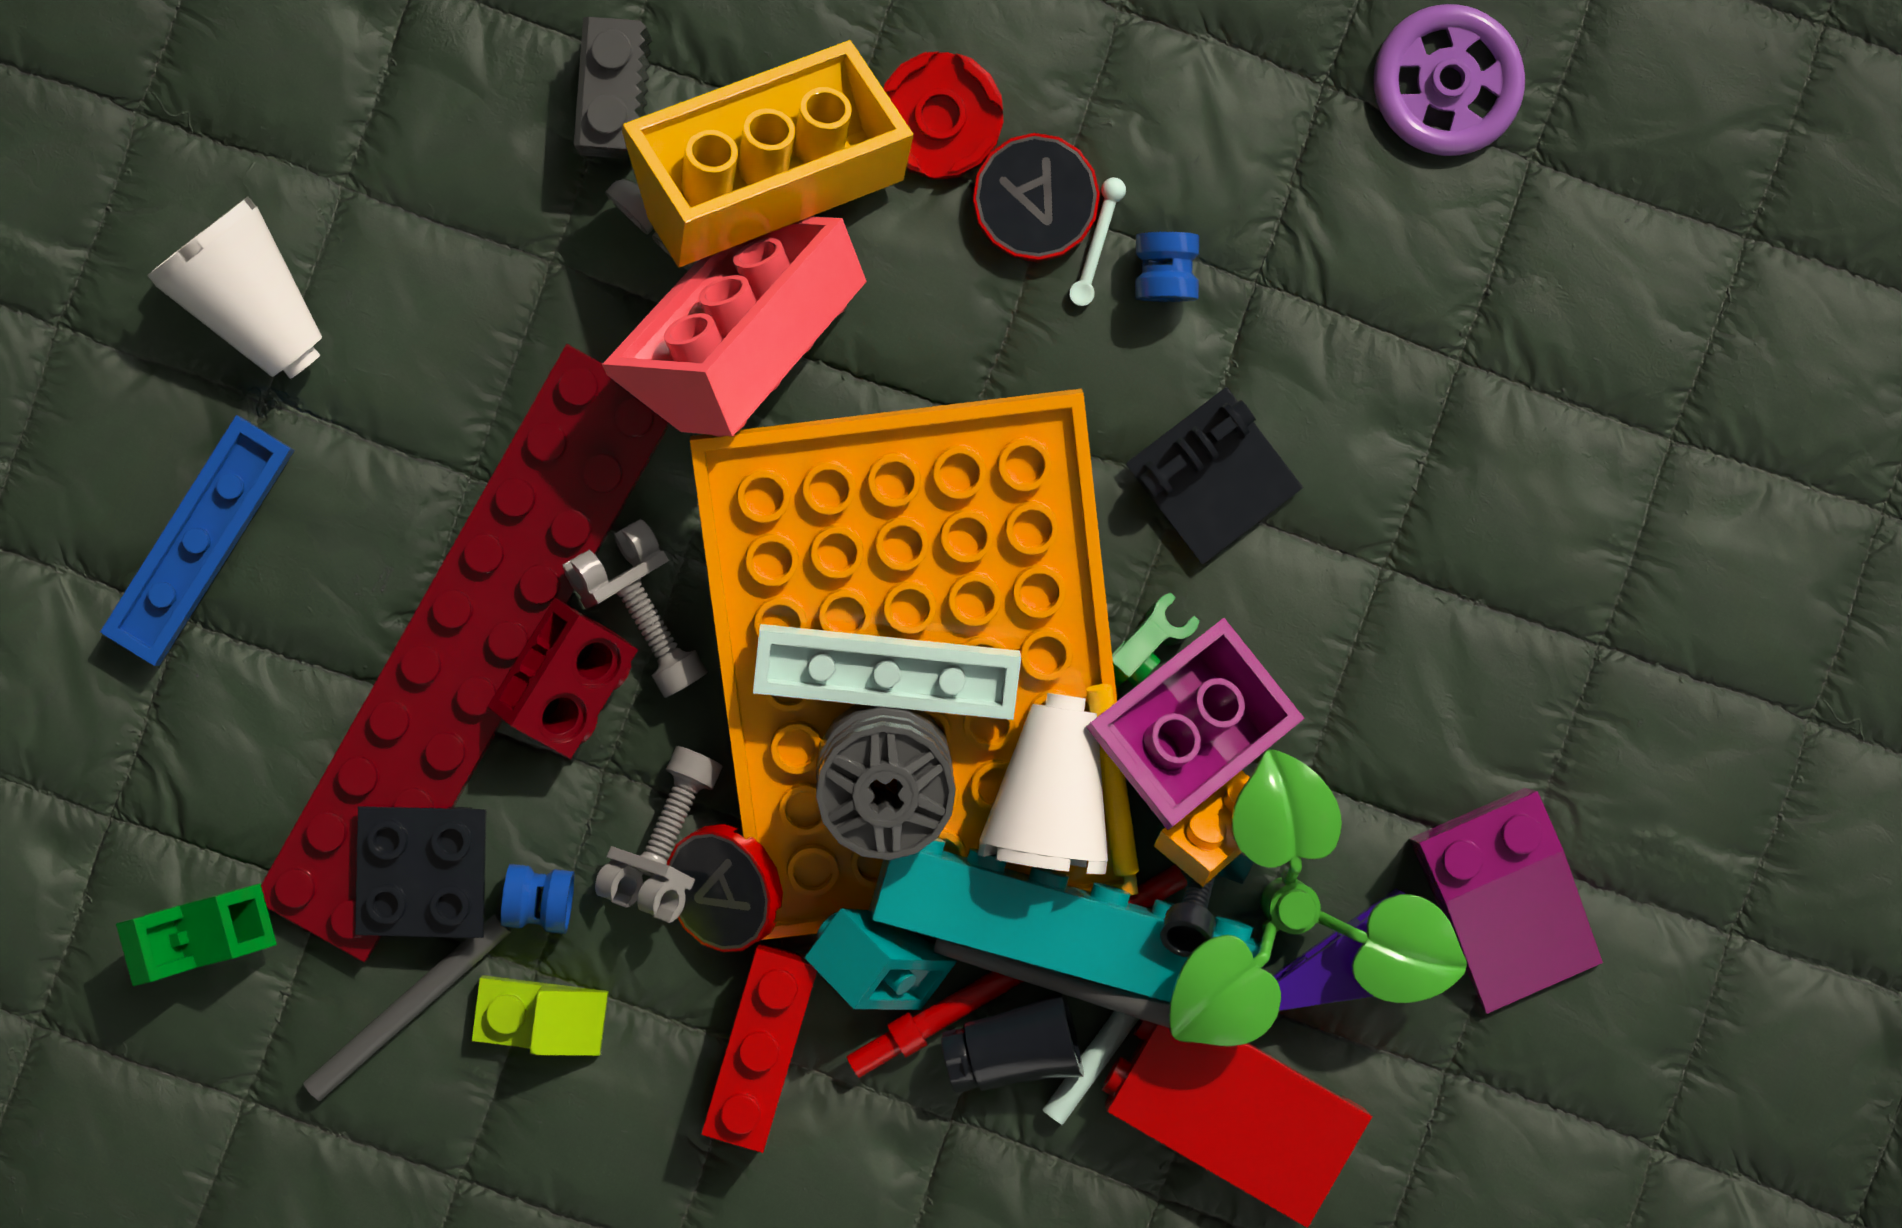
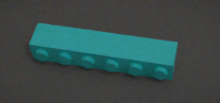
(1034, 918)

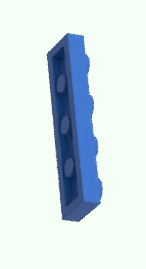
(197, 541)

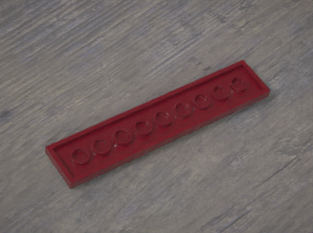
(429, 706)

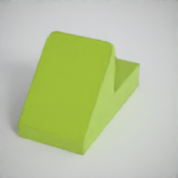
(540, 1016)

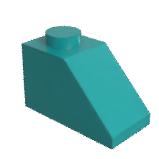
(877, 962)

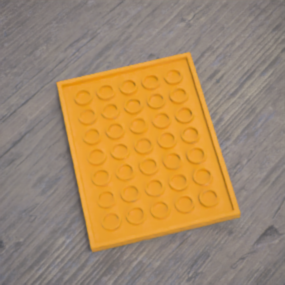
(903, 528)

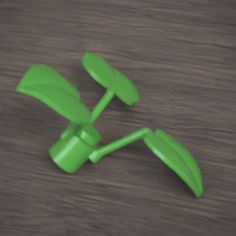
(1277, 819)

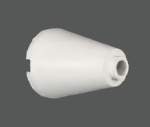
(243, 291)
(1051, 793)

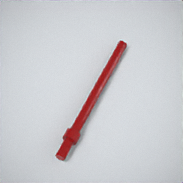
(909, 1033)

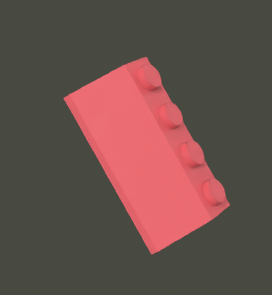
(738, 325)

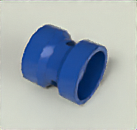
(1172, 281)
(523, 895)

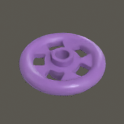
(1407, 111)

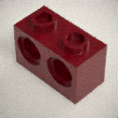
(550, 671)

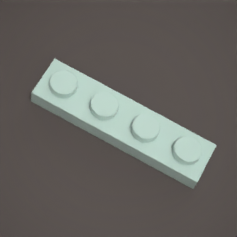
(886, 672)

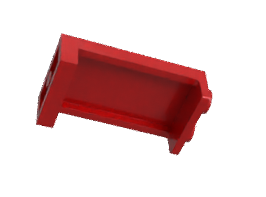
(1238, 1117)

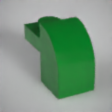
(196, 934)

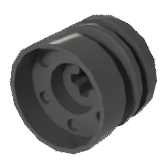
(884, 745)

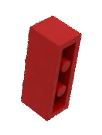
(760, 1048)

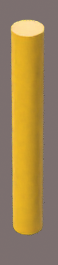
(1114, 795)

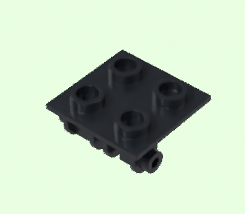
(1214, 475)
(421, 872)

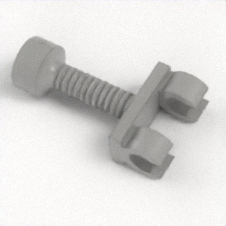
(590, 581)
(690, 774)

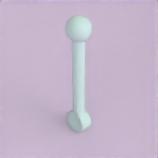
(1082, 291)

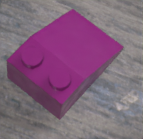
(1195, 723)
(1508, 898)

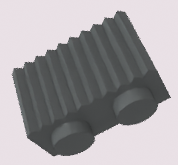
(610, 84)

